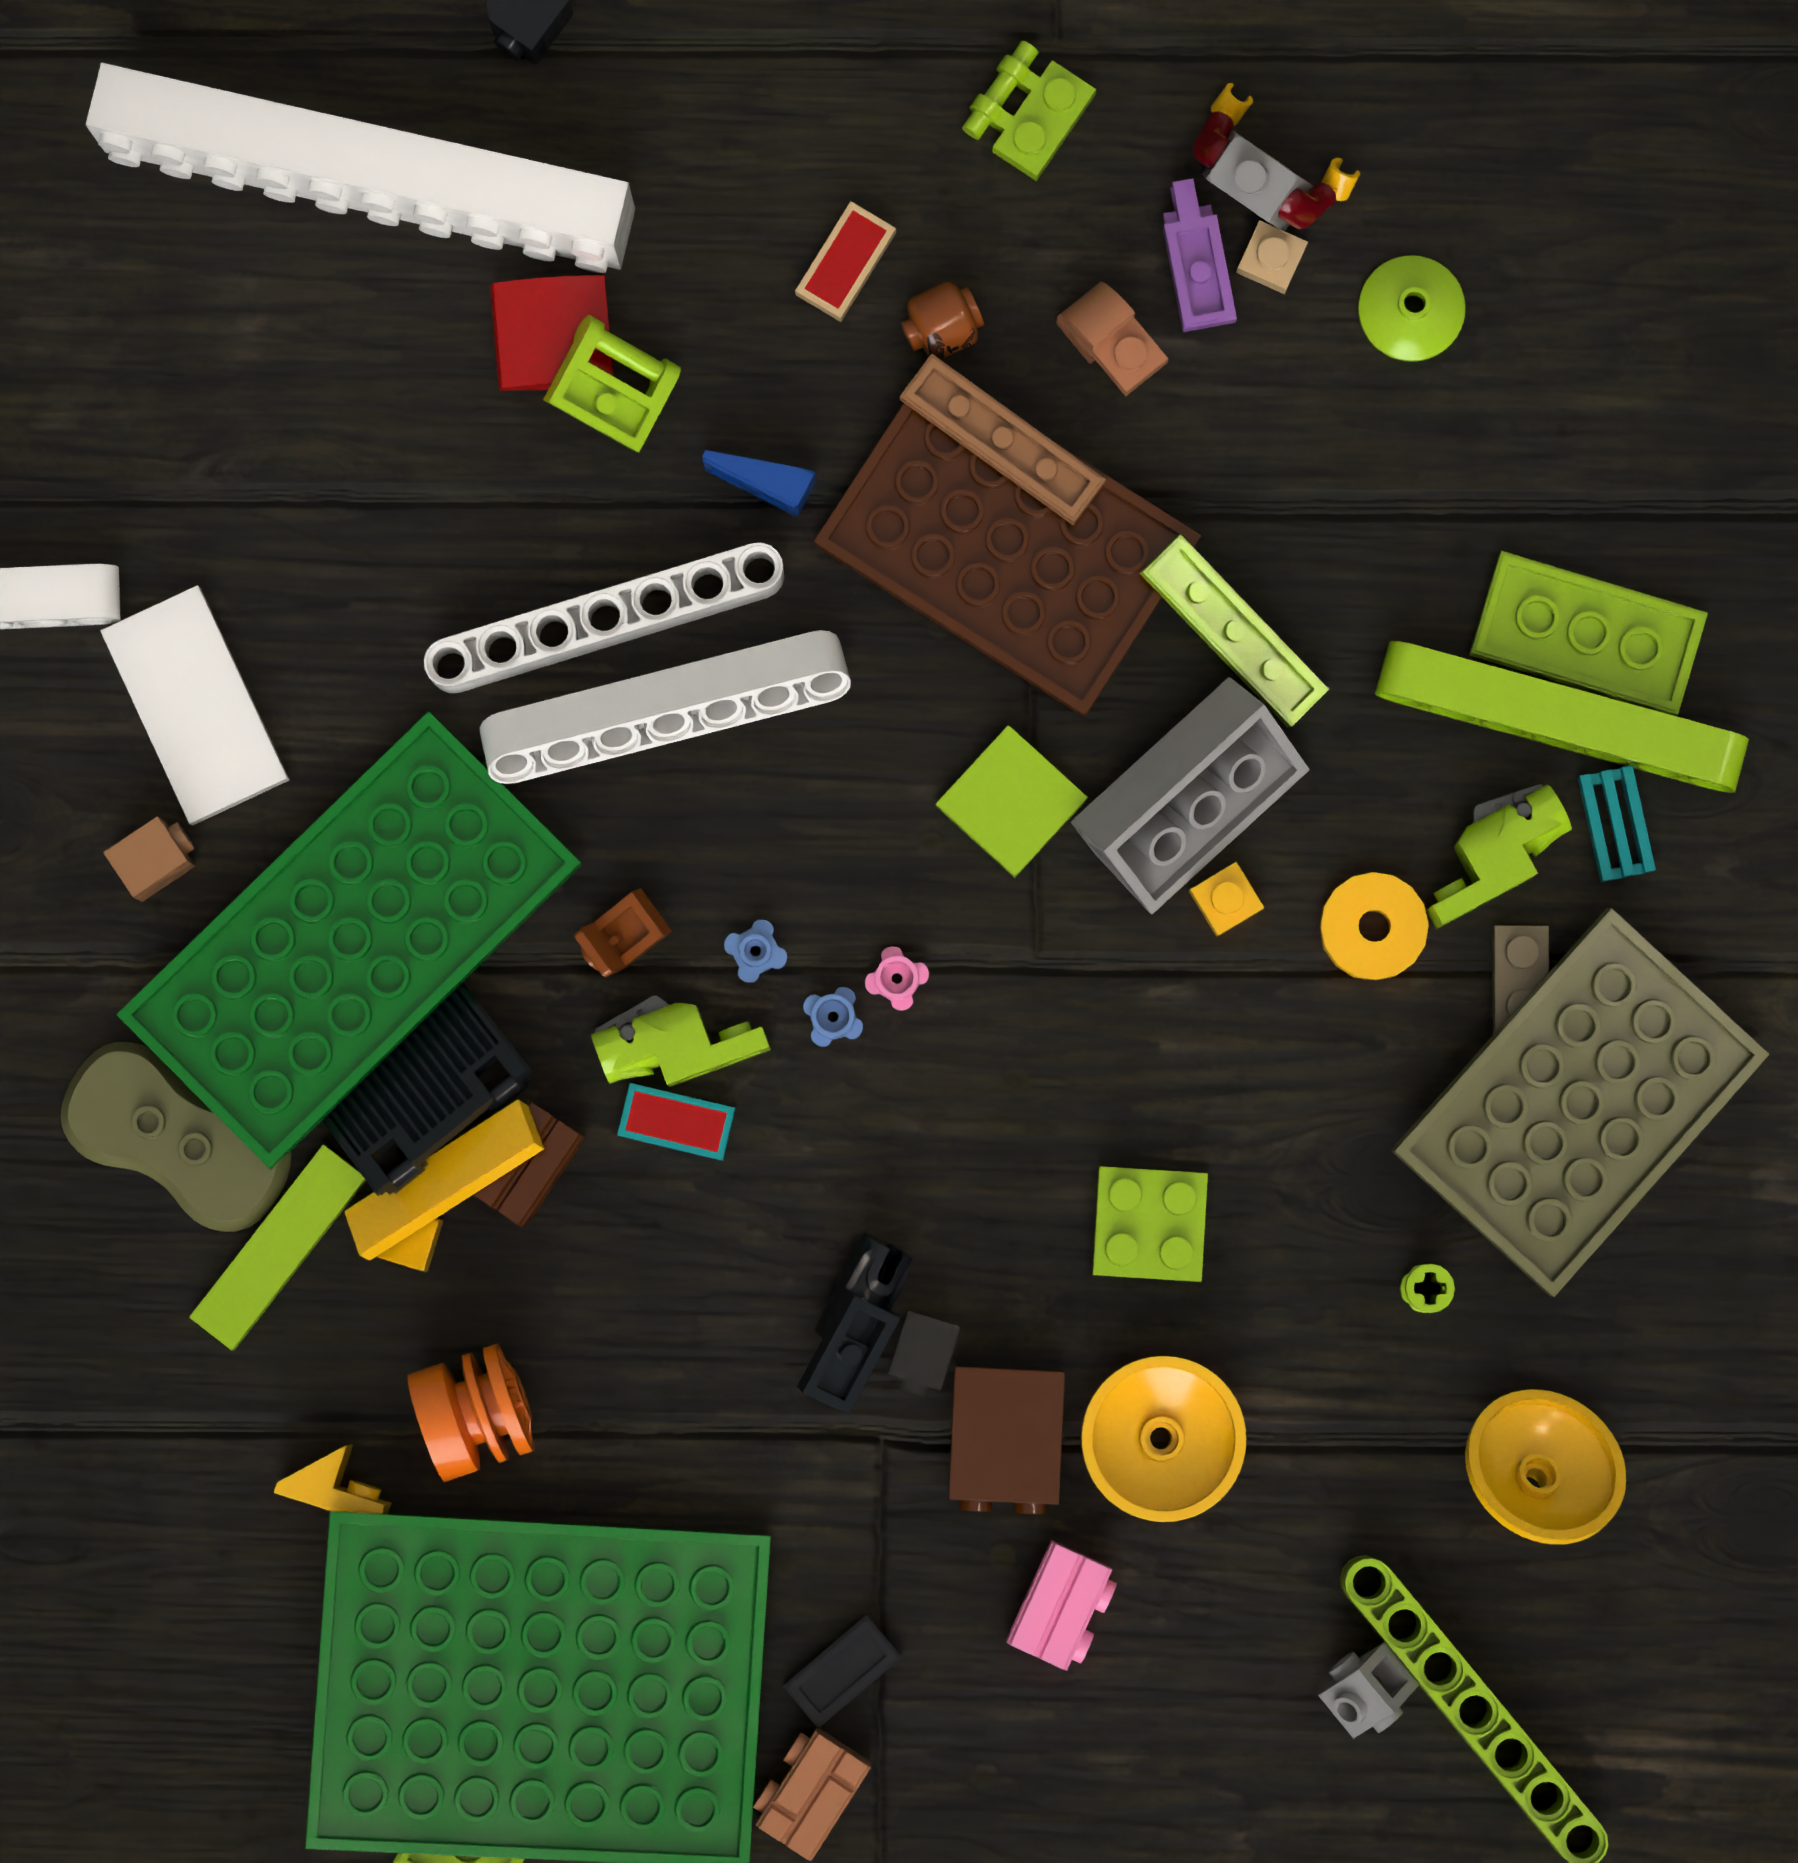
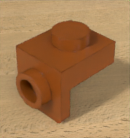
(622, 934)

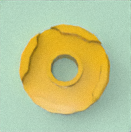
(1404, 916)

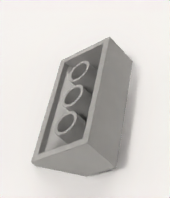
(1191, 794)

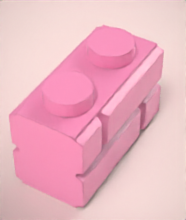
(1061, 1605)

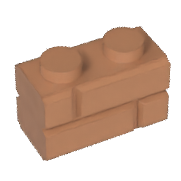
(812, 1793)

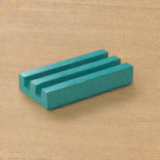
(1637, 820)

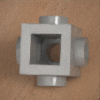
(1362, 1698)

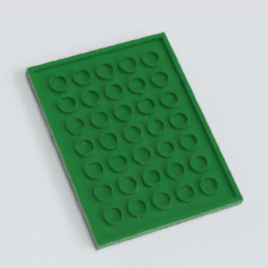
(537, 1690)

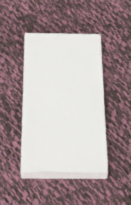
(194, 705)

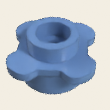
(752, 966)
(839, 1002)

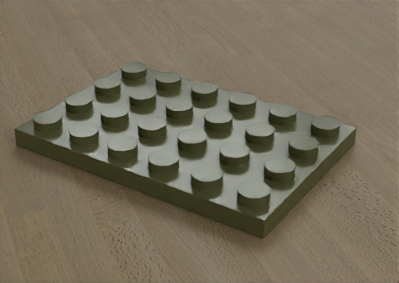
(1580, 1102)

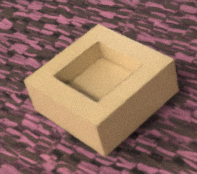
(1272, 257)

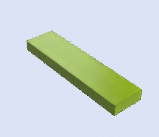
(1234, 631)
(278, 1247)

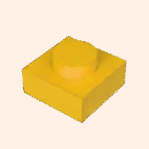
(1226, 899)

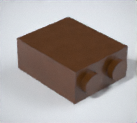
(1006, 1438)

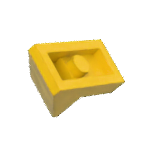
(320, 1486)

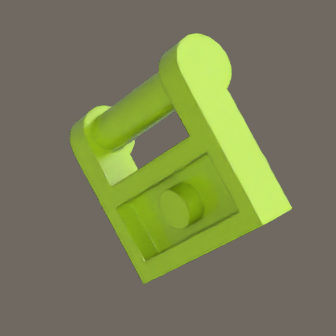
(605, 400)

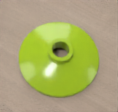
(1402, 332)

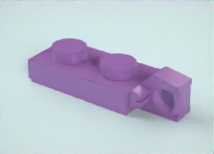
(1197, 261)

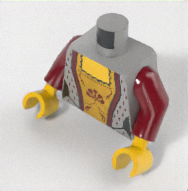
(1257, 177)

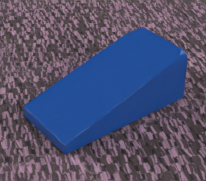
(772, 482)

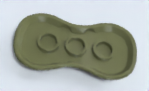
(142, 1118)

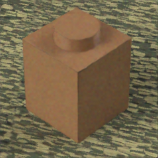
(151, 857)

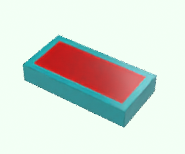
(676, 1121)

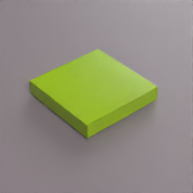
(1011, 801)

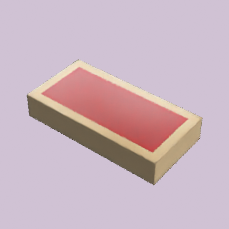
(845, 261)

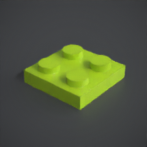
(1150, 1224)

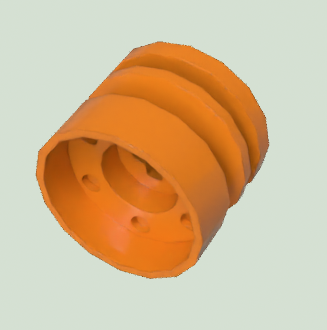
(471, 1412)

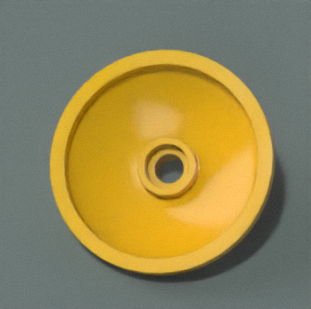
(1203, 1446)
(1559, 1447)

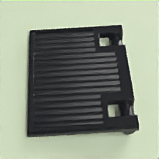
(426, 1091)

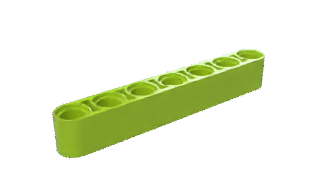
(1562, 716)
(1492, 1729)

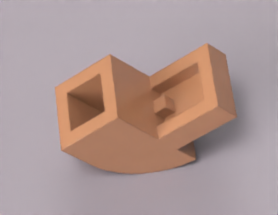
(1106, 331)

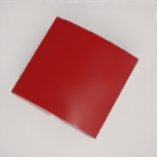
(538, 325)

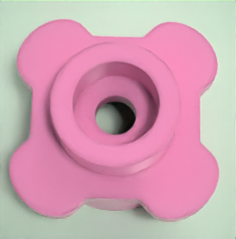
(912, 976)

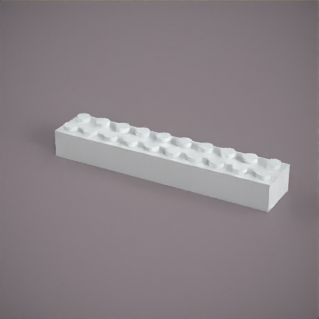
(361, 168)

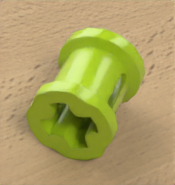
(1437, 1275)

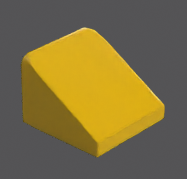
(417, 1248)

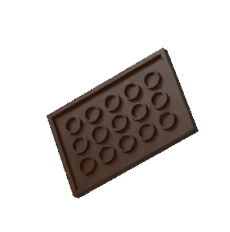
(999, 563)

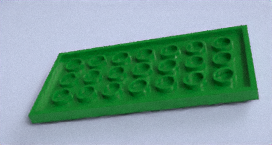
(349, 940)

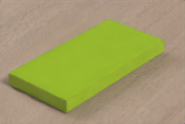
(1588, 633)

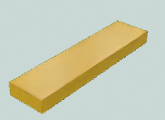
(448, 1180)

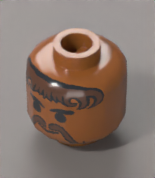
(942, 320)

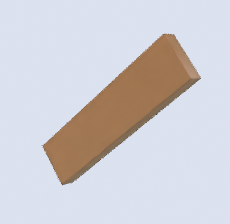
(1002, 439)

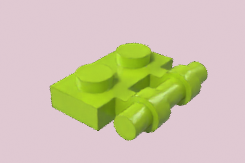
(1042, 120)

